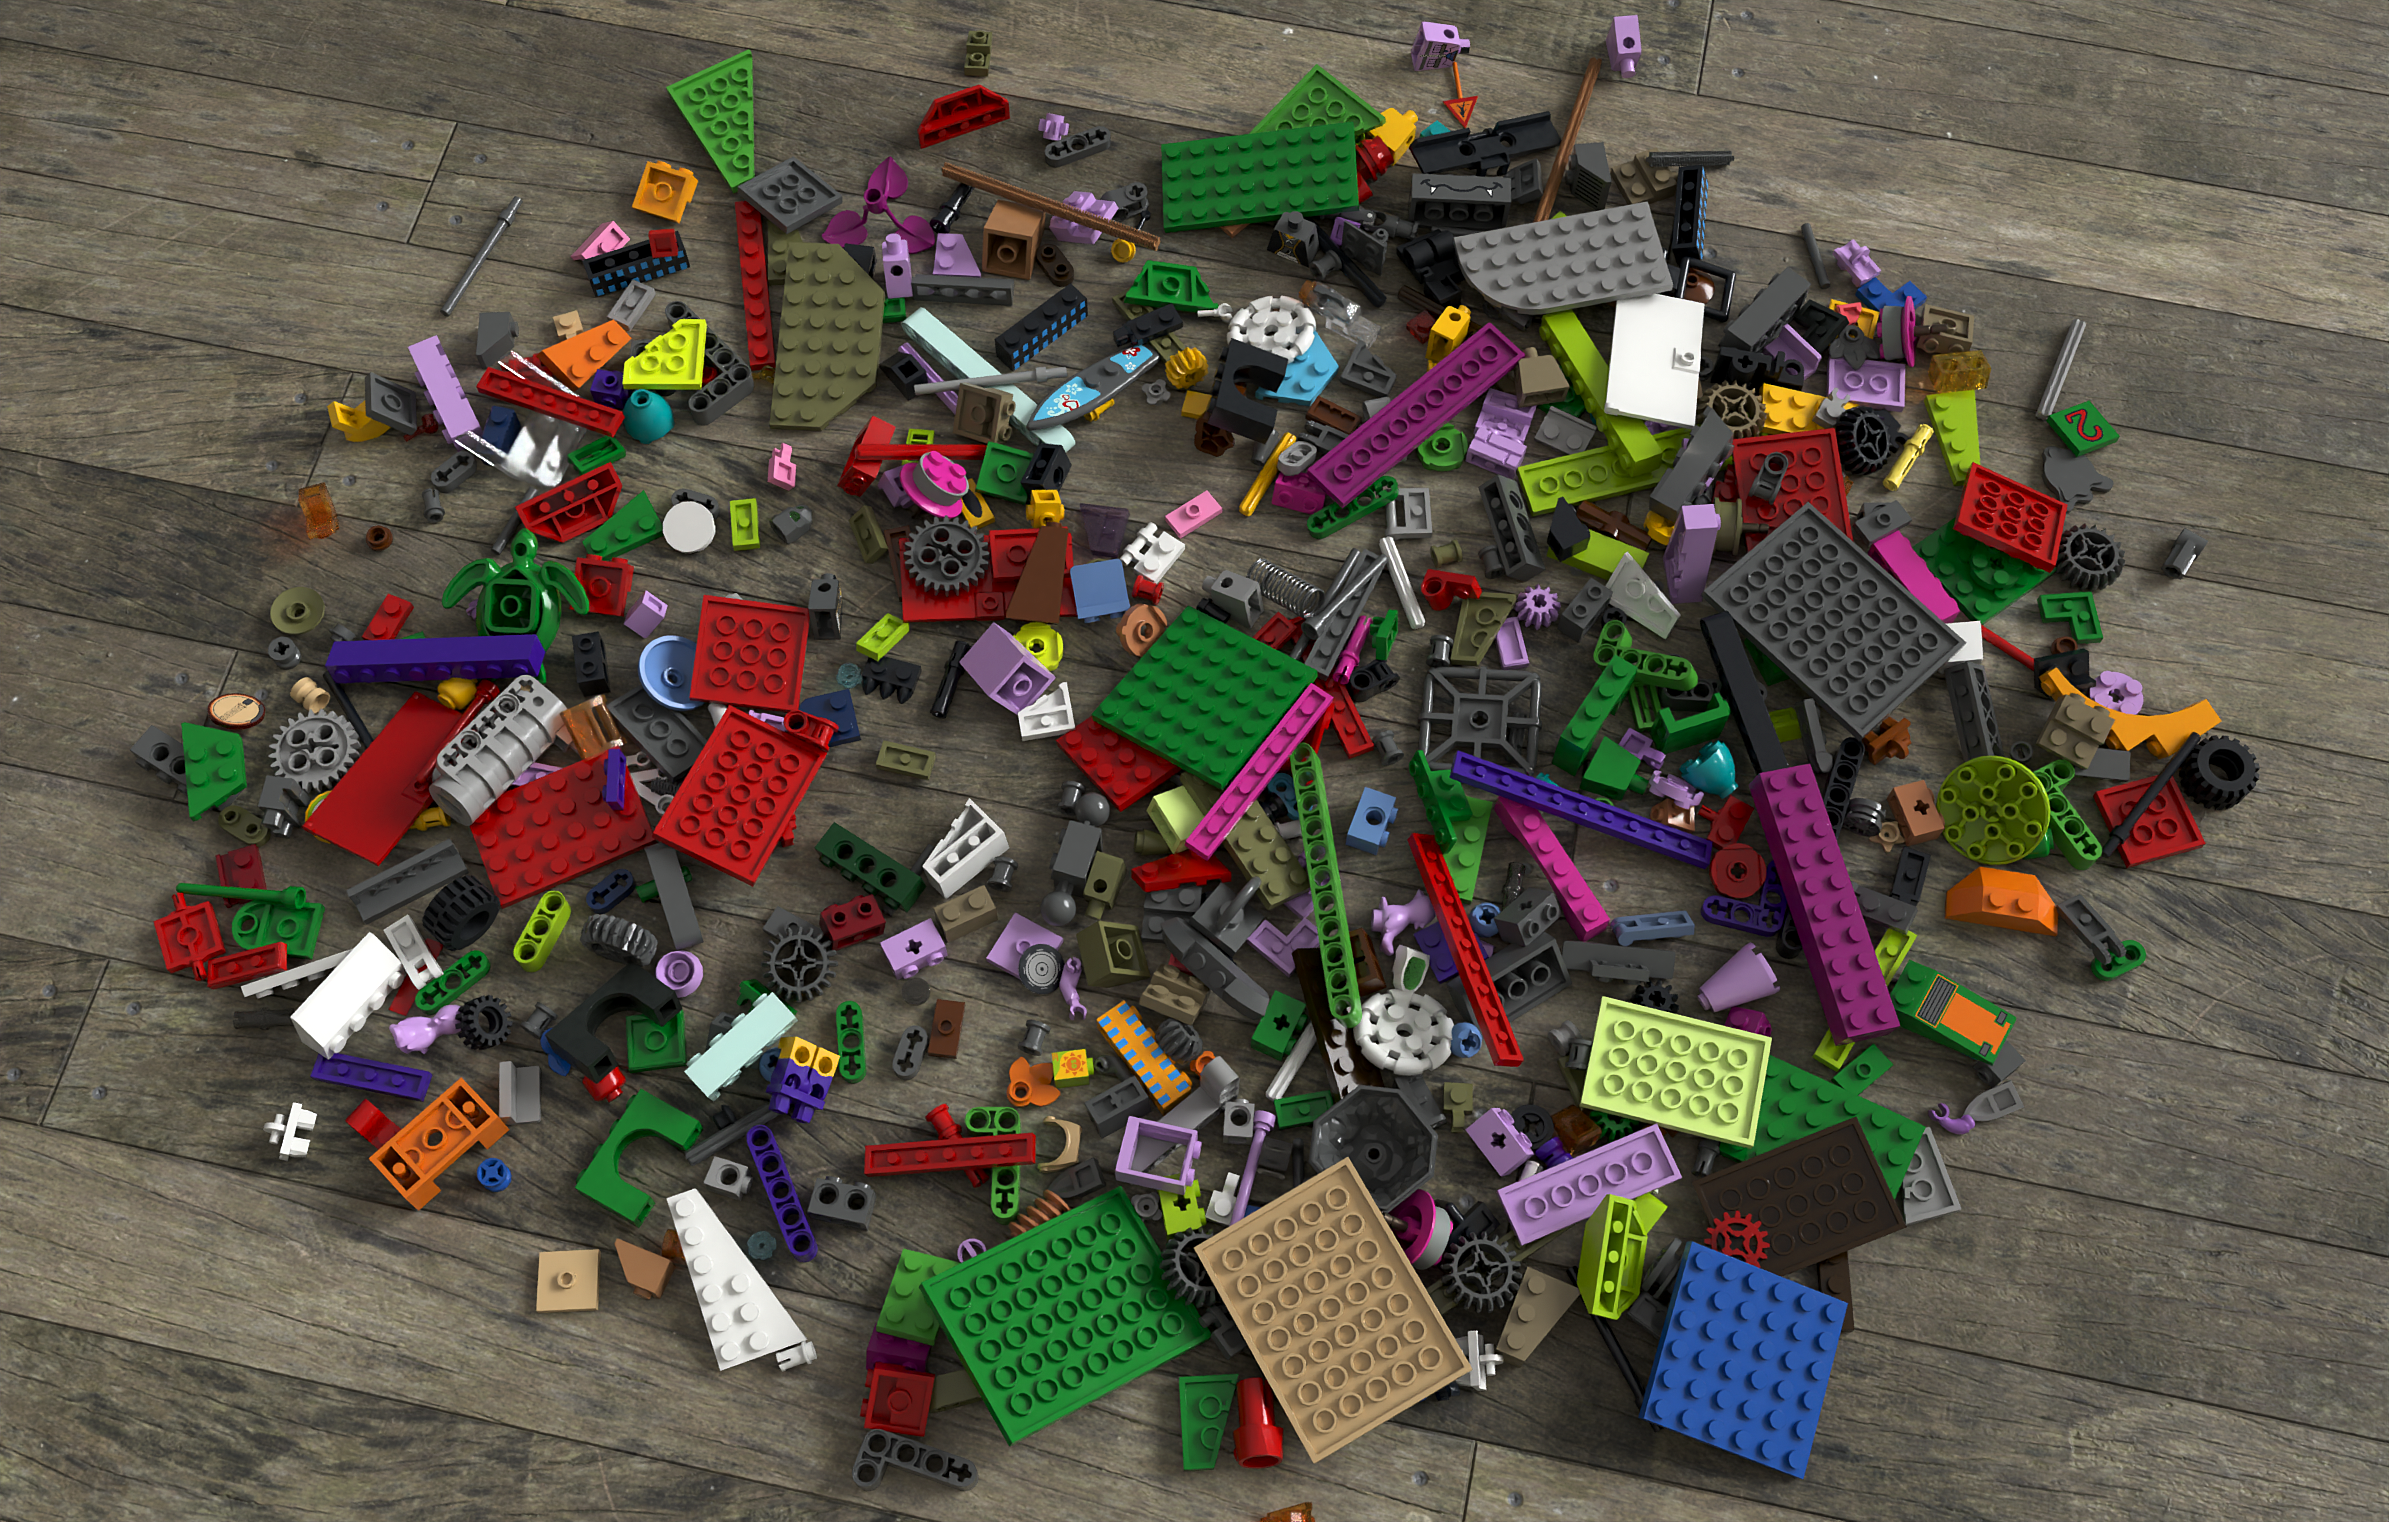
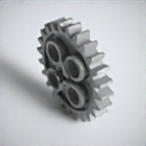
(315, 750)

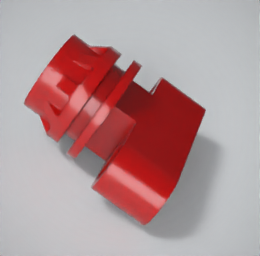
(1371, 159)

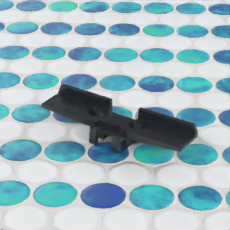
(1484, 149)

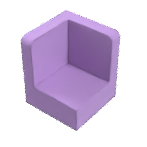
(645, 614)

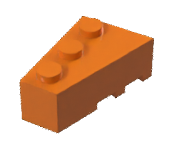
(581, 356)

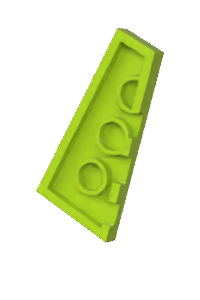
(1956, 430)

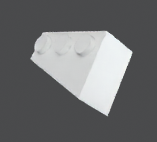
(964, 851)

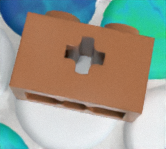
(1916, 813)

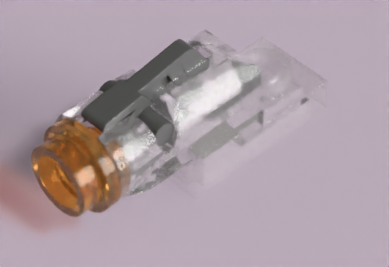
(1340, 313)

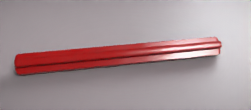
(915, 451)

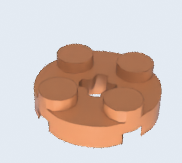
(1131, 624)

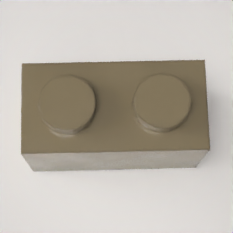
(965, 913)

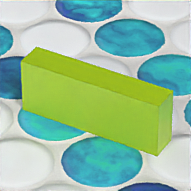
(1602, 556)

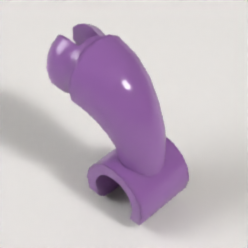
(1955, 1126)

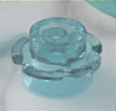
(849, 669)
(758, 1238)

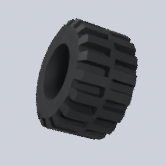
(2228, 756)
(461, 913)

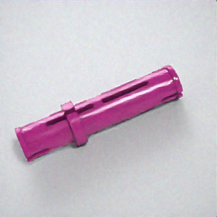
(1349, 657)

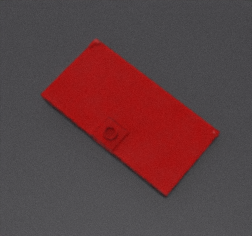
(982, 602)
(380, 791)

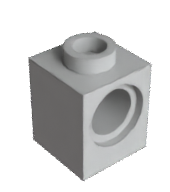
(1238, 1134)
(720, 1170)

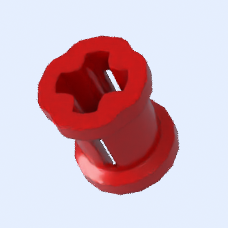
(1147, 590)

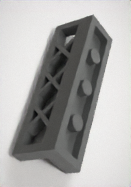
(963, 289)
(1973, 711)
(407, 881)

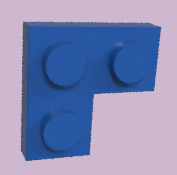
(1877, 296)

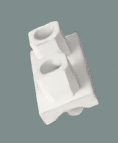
(291, 1145)
(1474, 1348)

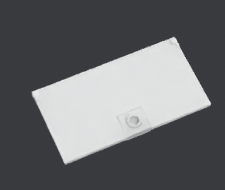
(1655, 359)

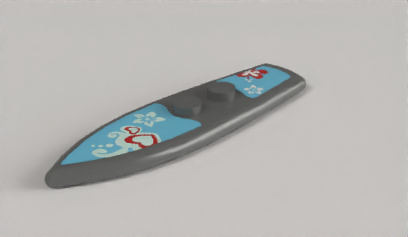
(1093, 386)

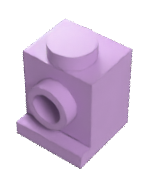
(893, 488)

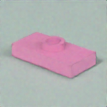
(1193, 514)

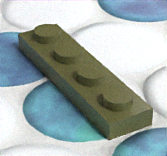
(1165, 345)

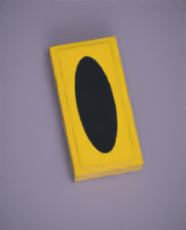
(975, 508)

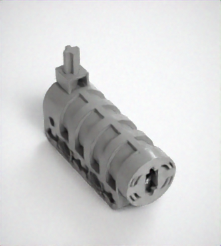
(503, 754)

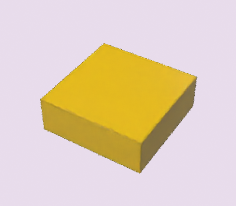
(1195, 404)

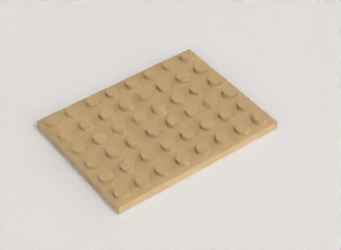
(1332, 1310)

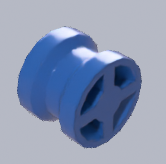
(489, 1170)

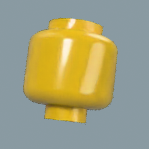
(457, 692)

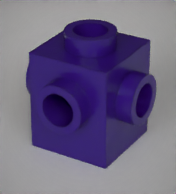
(609, 390)

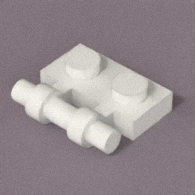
(1158, 558)

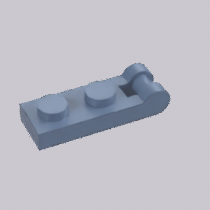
(1652, 926)

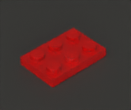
(1010, 551)

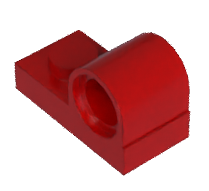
(1442, 586)
(372, 1124)

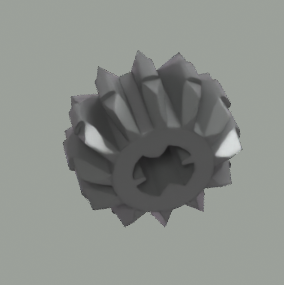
(1179, 1040)

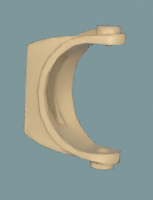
(1070, 1154)

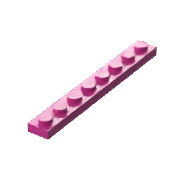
(1258, 772)

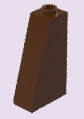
(1041, 580)

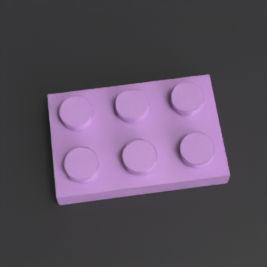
(1872, 385)

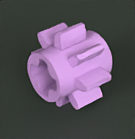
(1053, 126)

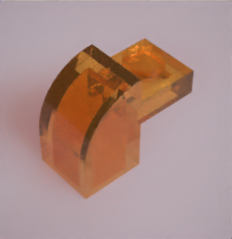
(319, 511)

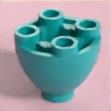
(647, 416)
(1712, 770)

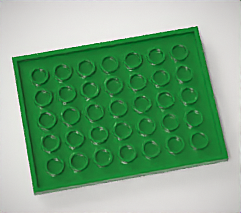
(1063, 1314)

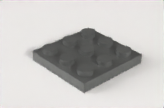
(789, 195)

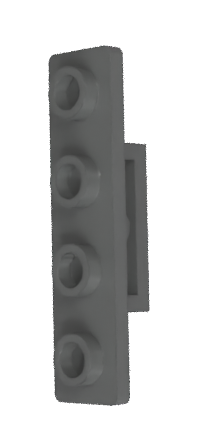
(1618, 961)

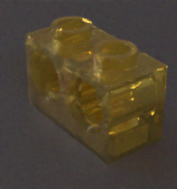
(1959, 371)

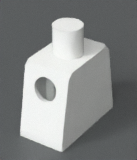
(1973, 650)

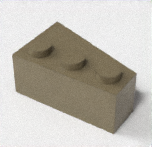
(1533, 1314)

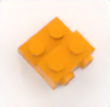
(664, 191)

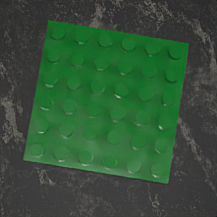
(1204, 696)

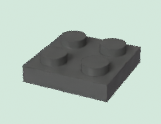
(390, 403)

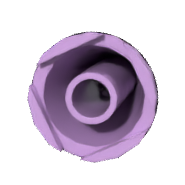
(1738, 981)

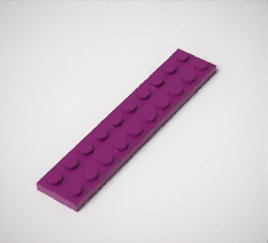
(1415, 415)

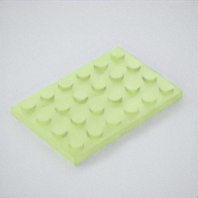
(1676, 1072)

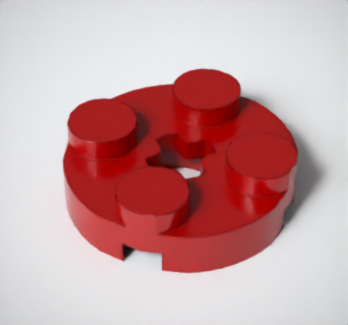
(1748, 859)

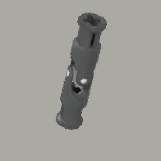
(1392, 223)

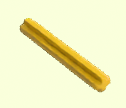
(1265, 476)

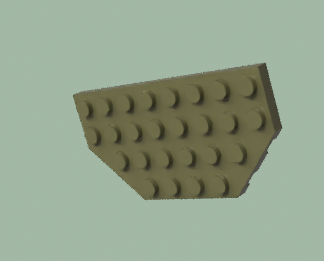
(825, 337)

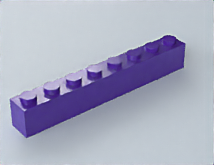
(435, 658)

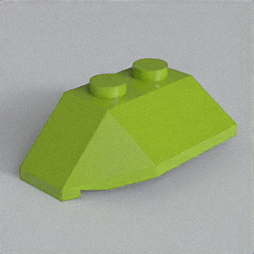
(1612, 1257)

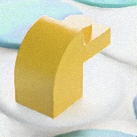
(354, 422)

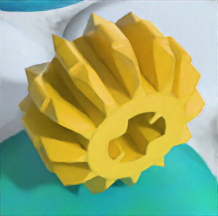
(1186, 368)

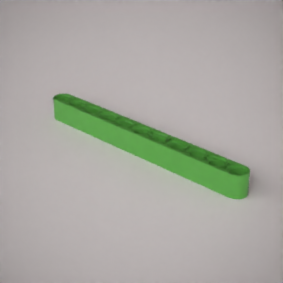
(1329, 893)

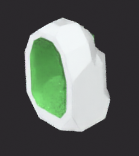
(1409, 968)

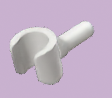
(1219, 312)

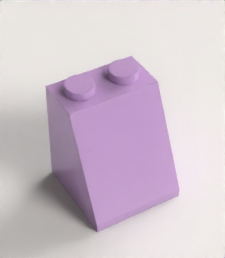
(1006, 669)

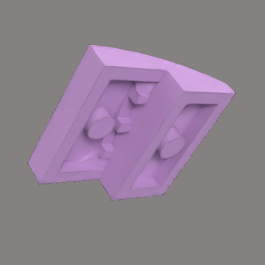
(1503, 415)

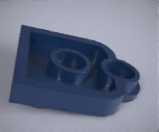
(838, 709)

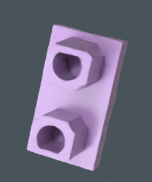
(1856, 262)

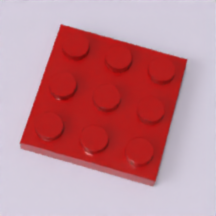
(2162, 829)

